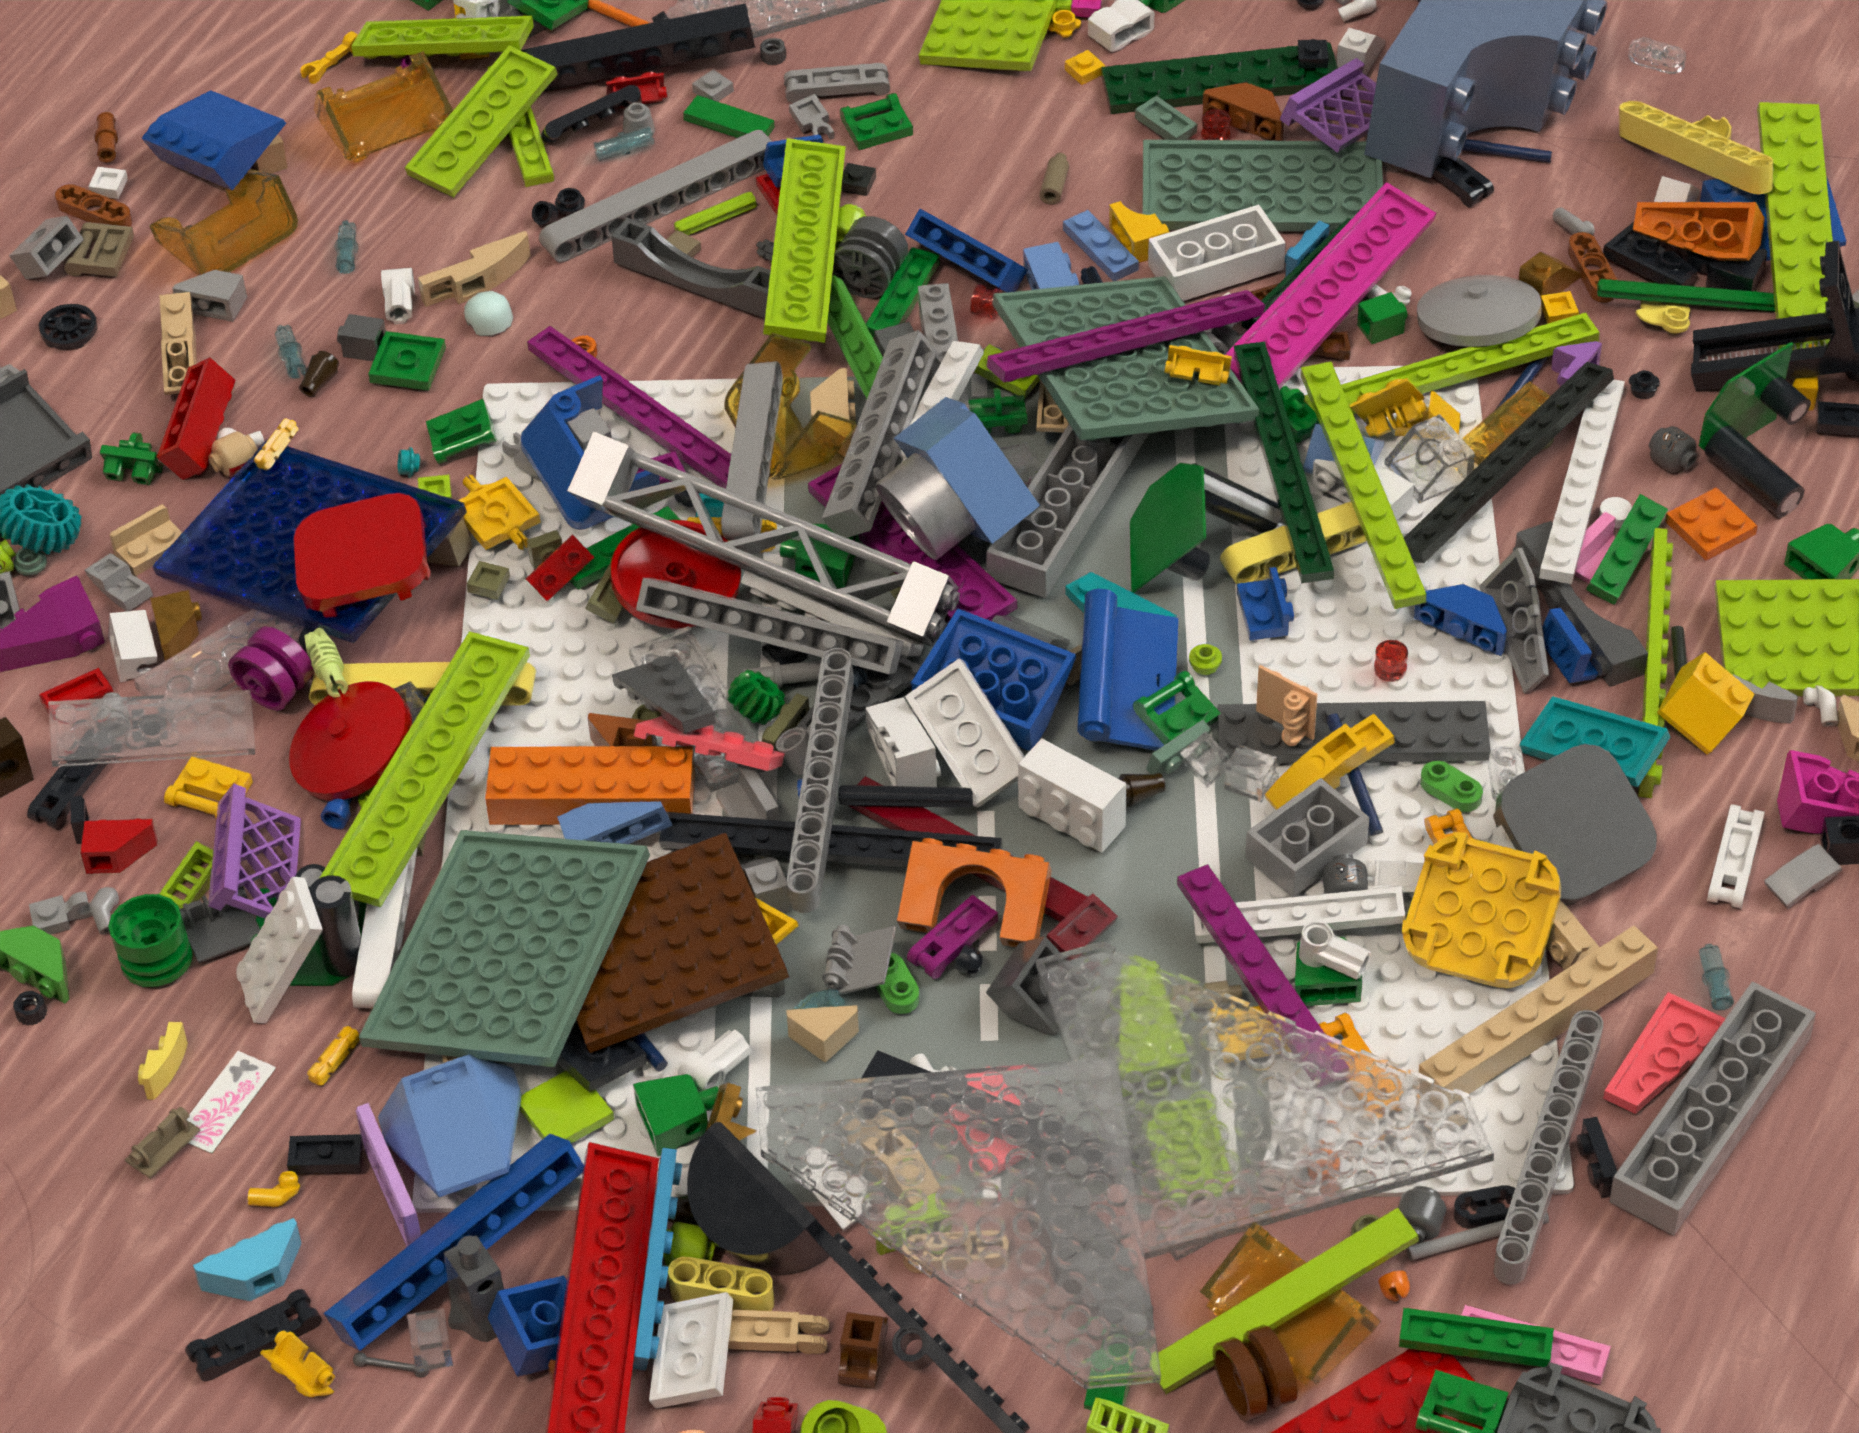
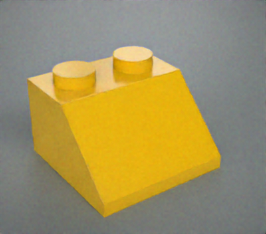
(1705, 702)

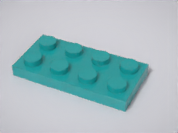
(1571, 724)

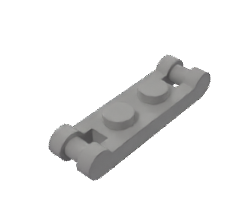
(836, 81)

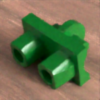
(1000, 411)
(1300, 415)
(131, 455)

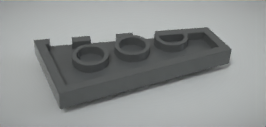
(669, 690)
(877, 690)

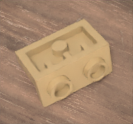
(144, 539)
(1569, 939)

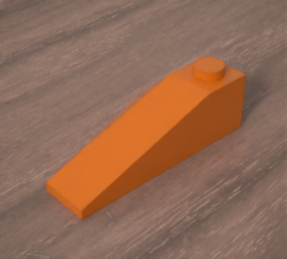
(1708, 228)

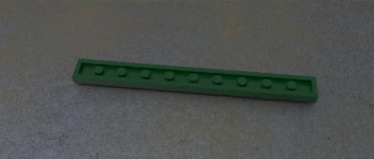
(1284, 464)

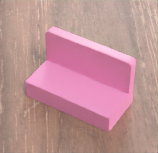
(1595, 546)

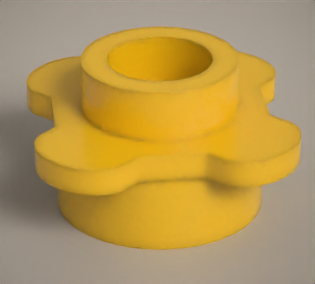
(1064, 23)

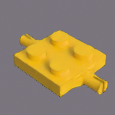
(497, 512)

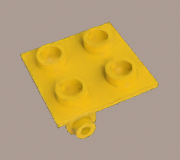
(1397, 396)

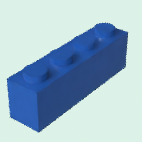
(966, 251)

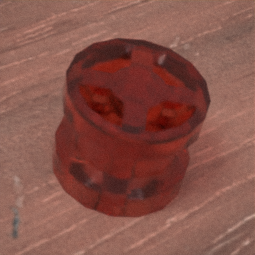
(1215, 125)
(982, 301)
(1391, 660)

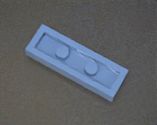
(1100, 245)

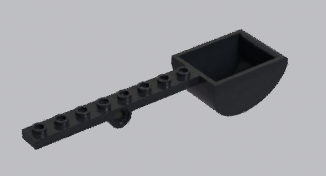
(771, 1231)

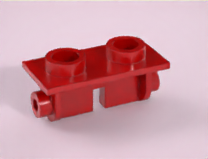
(649, 83)
(559, 567)

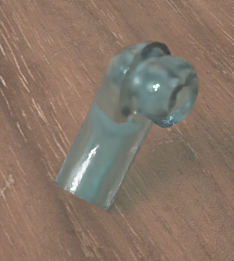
(823, 998)

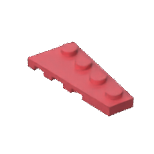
(713, 743)
(1662, 1052)

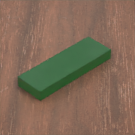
(725, 118)

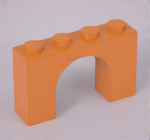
(936, 866)

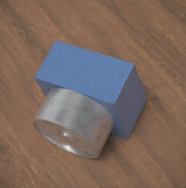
(953, 482)

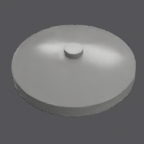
(1479, 310)

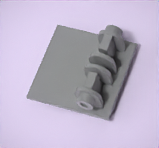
(858, 960)

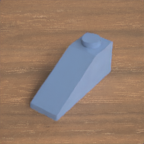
(614, 821)

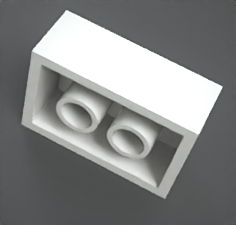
(1071, 795)

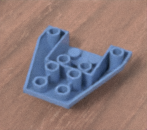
(454, 1122)

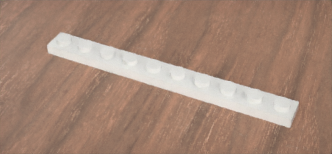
(1581, 485)

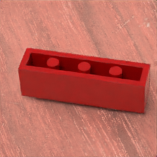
(196, 419)

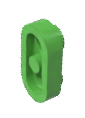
(1448, 784)
(898, 979)

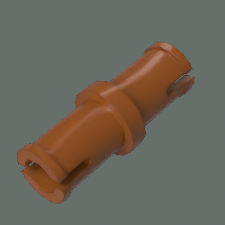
(106, 137)

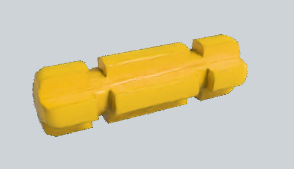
(276, 444)
(333, 1055)

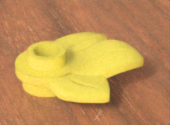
(1670, 316)

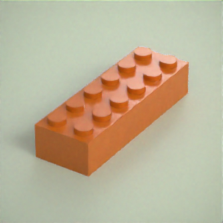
(548, 781)

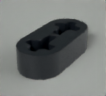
(1485, 1204)

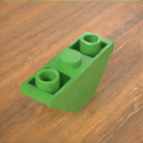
(35, 959)

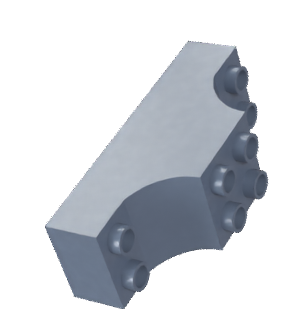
(1477, 69)

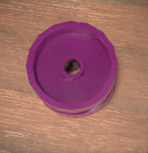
(271, 668)

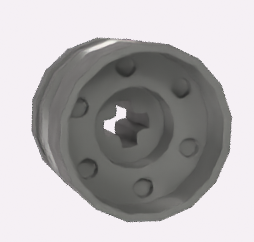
(870, 256)

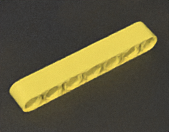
(1696, 147)
(423, 676)

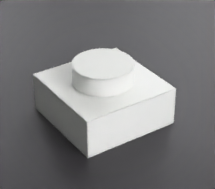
(108, 182)

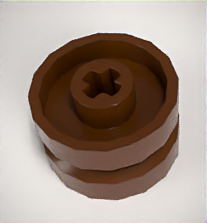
(1255, 1373)

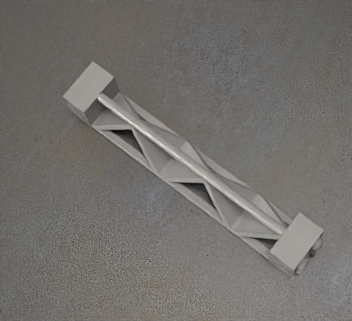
(604, 484)

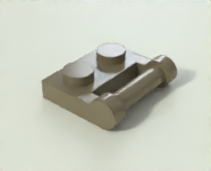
(107, 252)

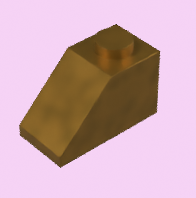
(1547, 274)
(176, 621)

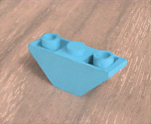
(252, 1265)

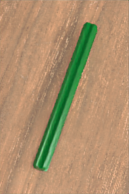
(1685, 295)

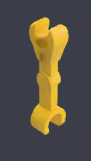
(317, 68)

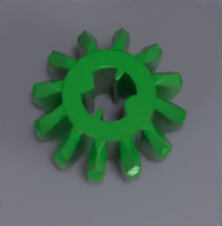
(756, 697)

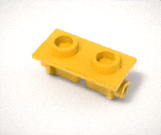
(1183, 361)
(309, 1375)

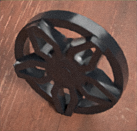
(68, 326)

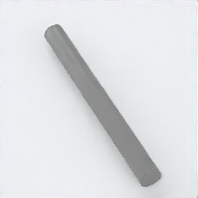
(1458, 1240)

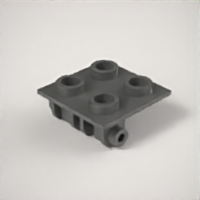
(217, 931)

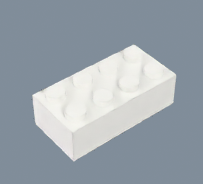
(1218, 252)

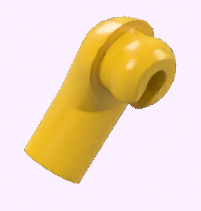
(278, 1195)

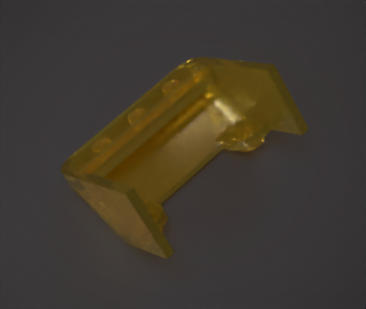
(794, 447)

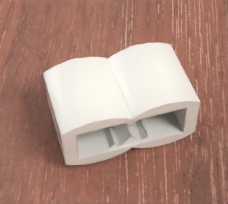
(1120, 24)

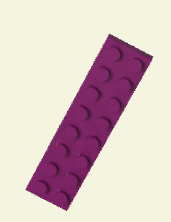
(978, 590)

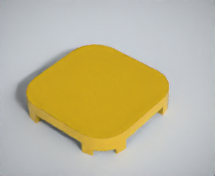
(1482, 911)

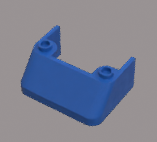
(557, 454)

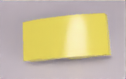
(163, 1063)

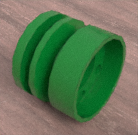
(150, 940)

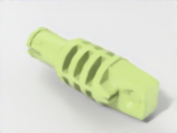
(326, 661)

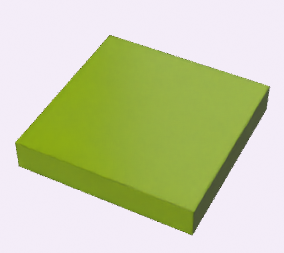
(564, 1108)

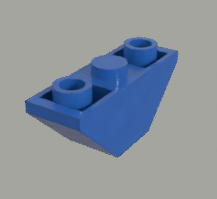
(1464, 615)

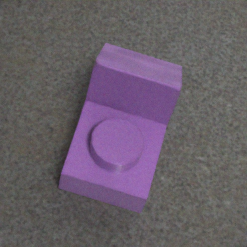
(1571, 357)

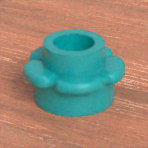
(408, 462)

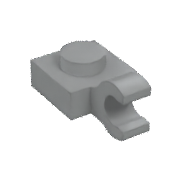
(54, 913)

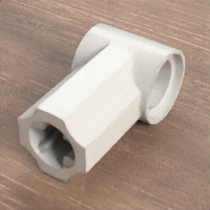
(398, 292)
(1322, 948)
(713, 1064)

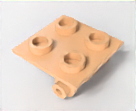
(1287, 704)

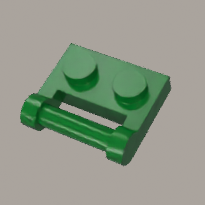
(879, 128)
(460, 430)
(1180, 716)
(1463, 1401)

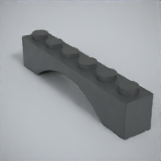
(647, 252)
(1614, 649)

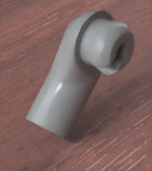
(1571, 222)
(101, 906)

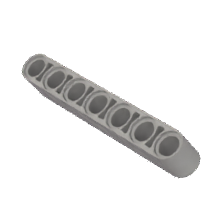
(752, 446)

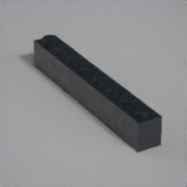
(647, 46)

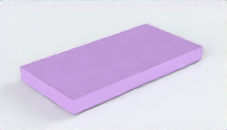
(388, 1175)

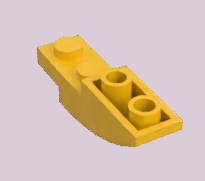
(1332, 759)

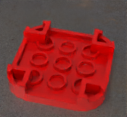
(360, 552)

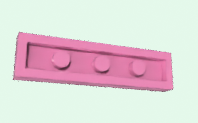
(1578, 1356)

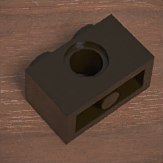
(14, 762)

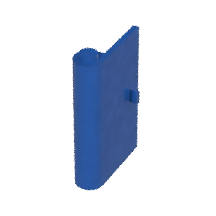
(1120, 664)

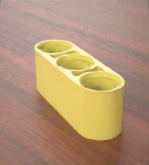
(707, 1275)

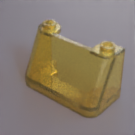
(383, 110)
(249, 225)
(1314, 1338)

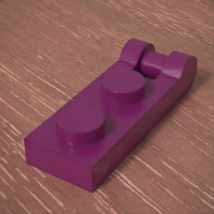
(948, 937)

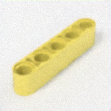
(1254, 556)

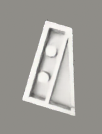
(902, 744)

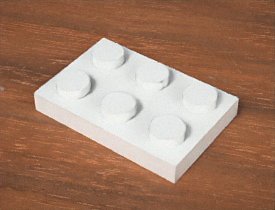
(691, 1350)

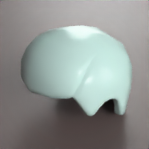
(488, 313)

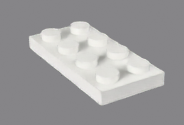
(967, 731)
(279, 950)

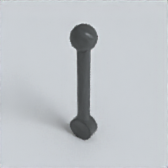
(361, 1359)

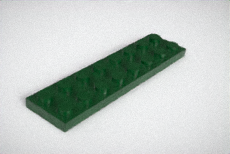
(1185, 79)

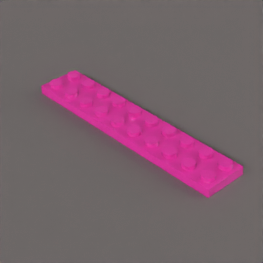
(1337, 280)

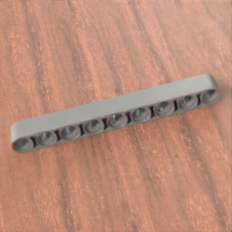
(656, 196)
(820, 780)
(1574, 1073)

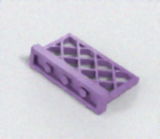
(1328, 92)
(226, 870)

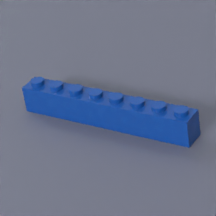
(421, 1265)

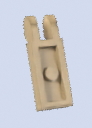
(777, 1331)

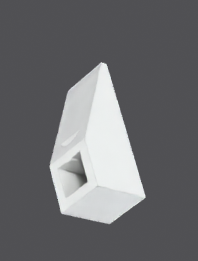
(1397, 489)

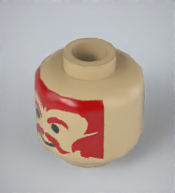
(231, 453)

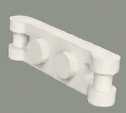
(1736, 855)

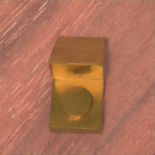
(727, 1106)

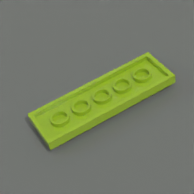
(441, 36)
(481, 121)

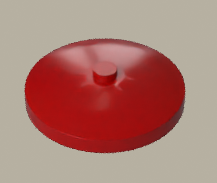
(654, 556)
(349, 740)

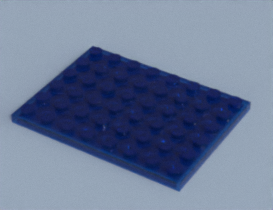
(246, 536)

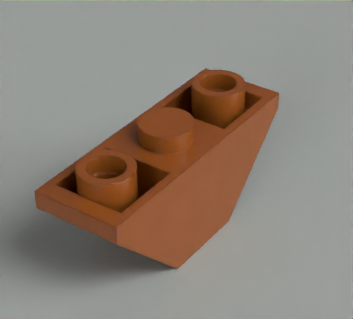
(1249, 108)

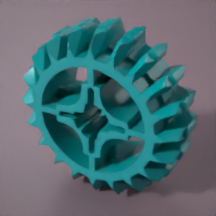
(38, 519)

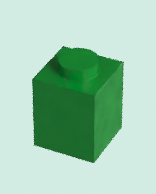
(1381, 318)

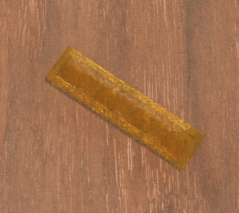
(1504, 421)

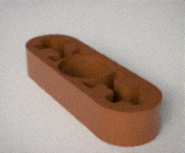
(75, 200)
(1595, 256)

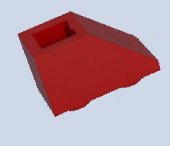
(115, 844)
(775, 1416)

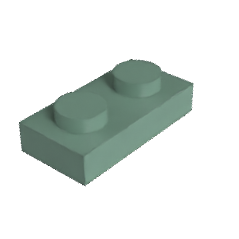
(1165, 120)
(1168, 757)

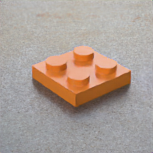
(1711, 523)

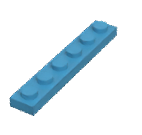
(659, 1243)

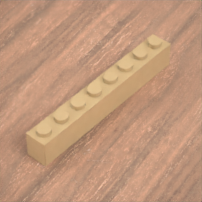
(1543, 1013)

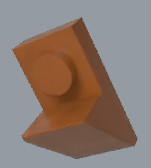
(616, 731)

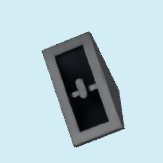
(1737, 274)

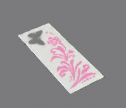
(228, 1099)

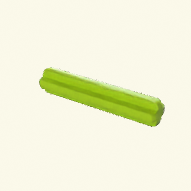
(716, 214)

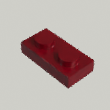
(1082, 925)

